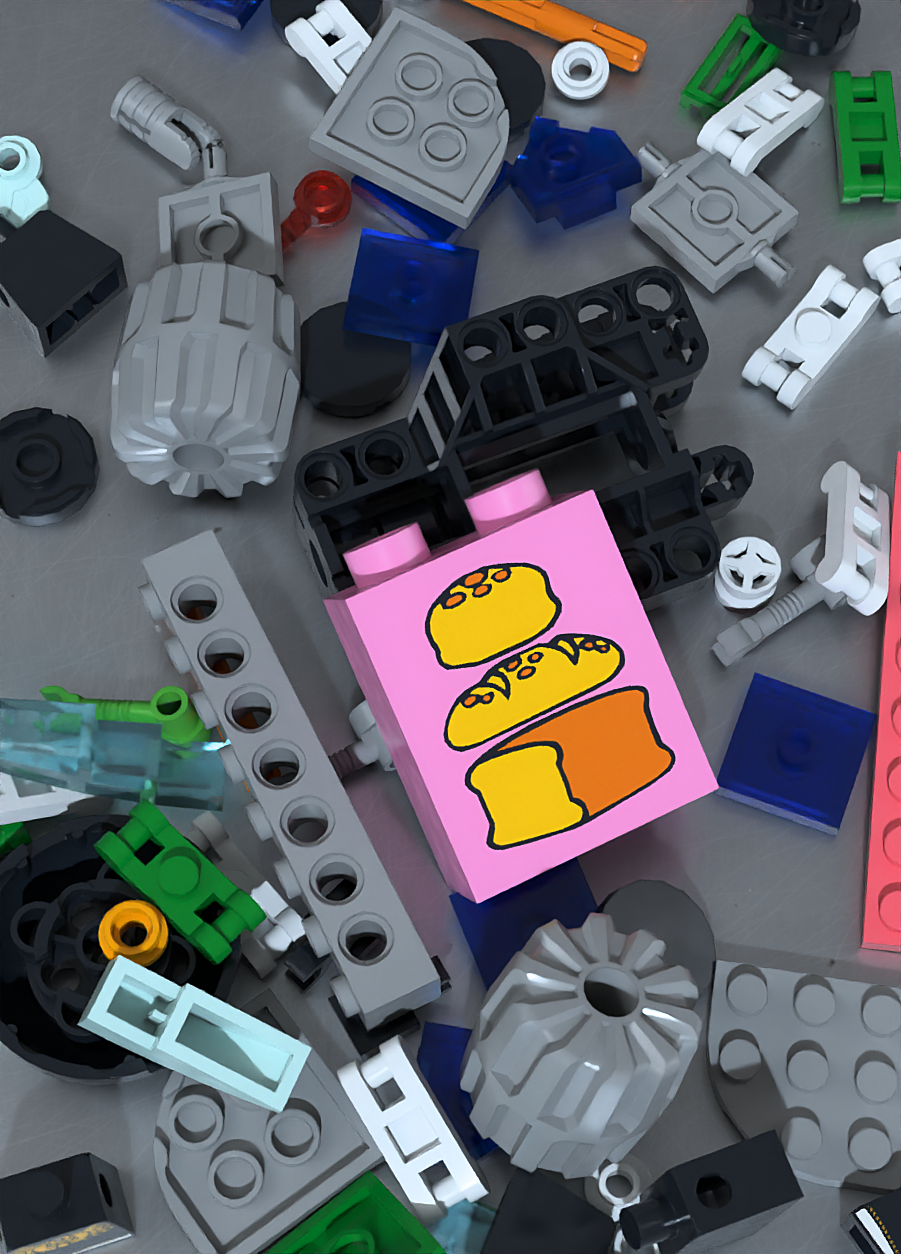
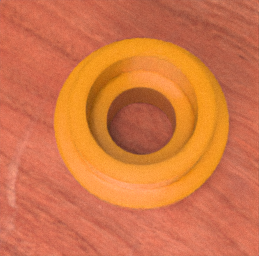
(128, 915)

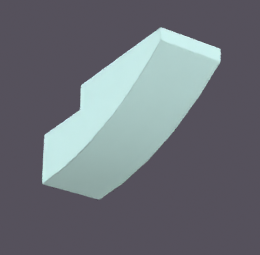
(194, 1034)

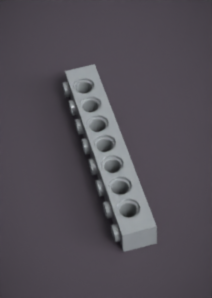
(201, 575)

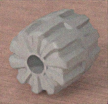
(206, 379)
(580, 1046)

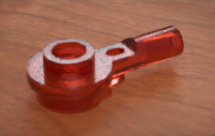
(319, 202)

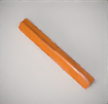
(570, 26)

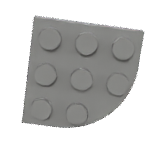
(419, 119)
(815, 1066)
(250, 1173)

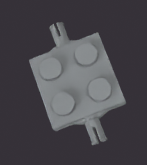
(713, 217)
(224, 220)

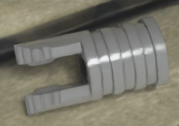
(163, 123)

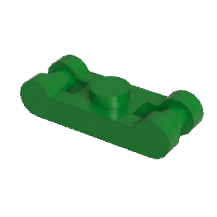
(865, 136)
(180, 882)

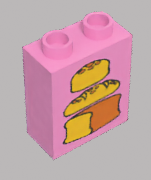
(517, 685)

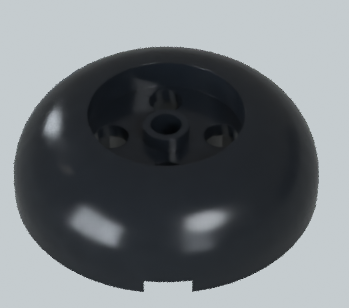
(38, 898)

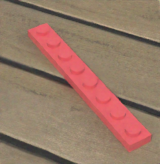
(883, 870)

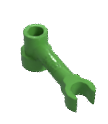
(167, 707)

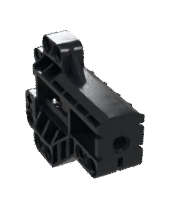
(495, 418)

